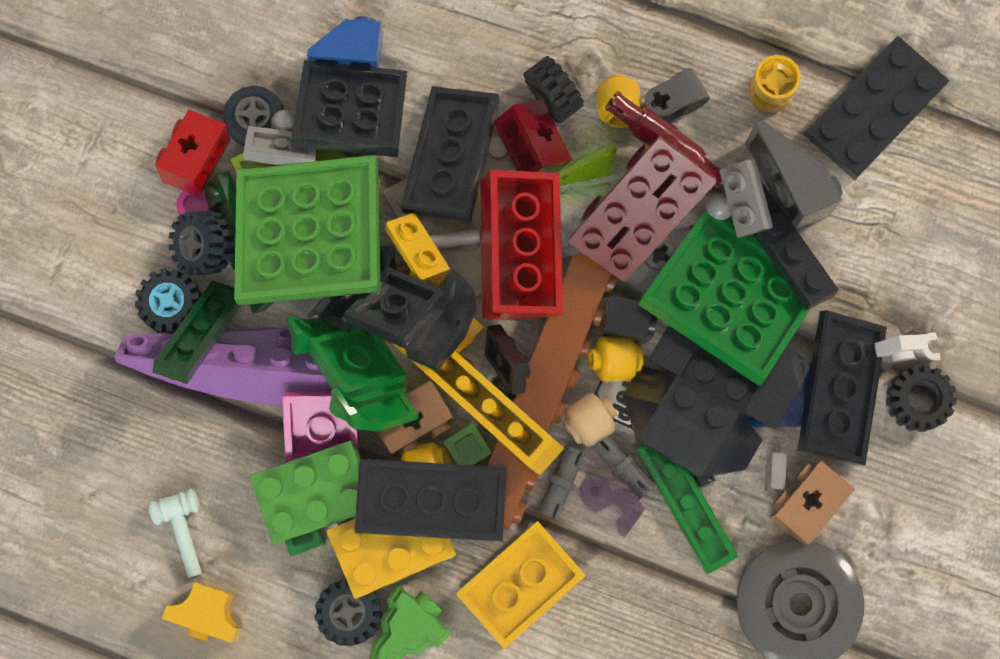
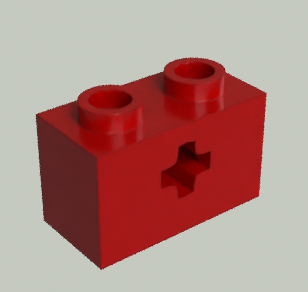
(192, 152)

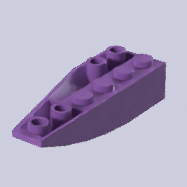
(241, 366)

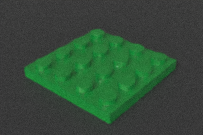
(727, 298)

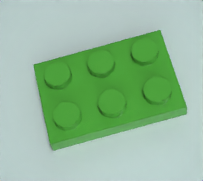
(308, 491)

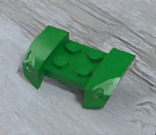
(359, 369)

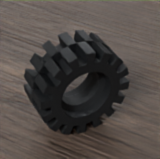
(552, 85)
(941, 392)

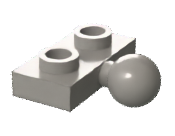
(275, 144)
(743, 199)

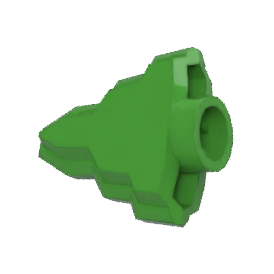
(408, 626)

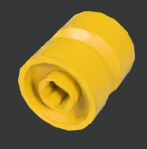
(774, 75)

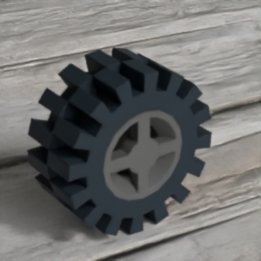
(201, 242)
(336, 614)

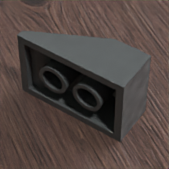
(793, 177)

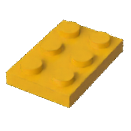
(381, 560)
(520, 585)

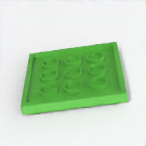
(307, 230)

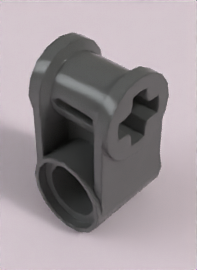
(677, 95)
(646, 273)

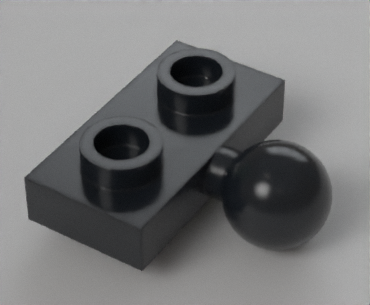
(507, 361)

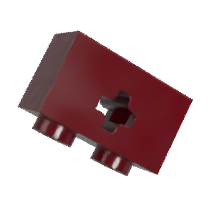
(532, 138)

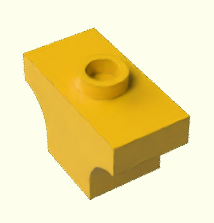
(205, 614)

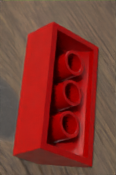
(521, 245)

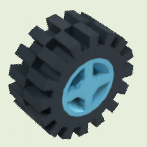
(159, 294)

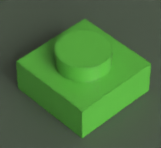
(468, 446)

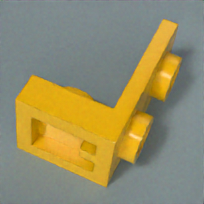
(418, 249)

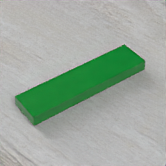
(689, 510)

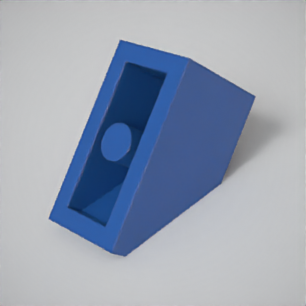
(350, 43)

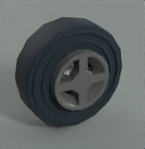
(247, 105)

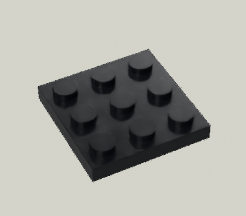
(349, 108)

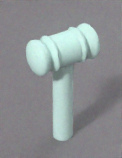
(175, 509)

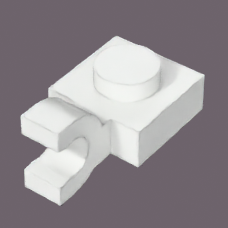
(906, 346)

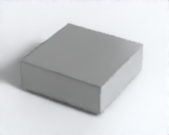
(775, 472)

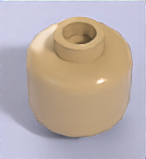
(589, 420)

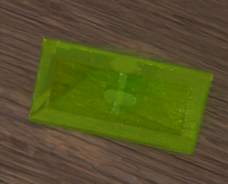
(590, 167)

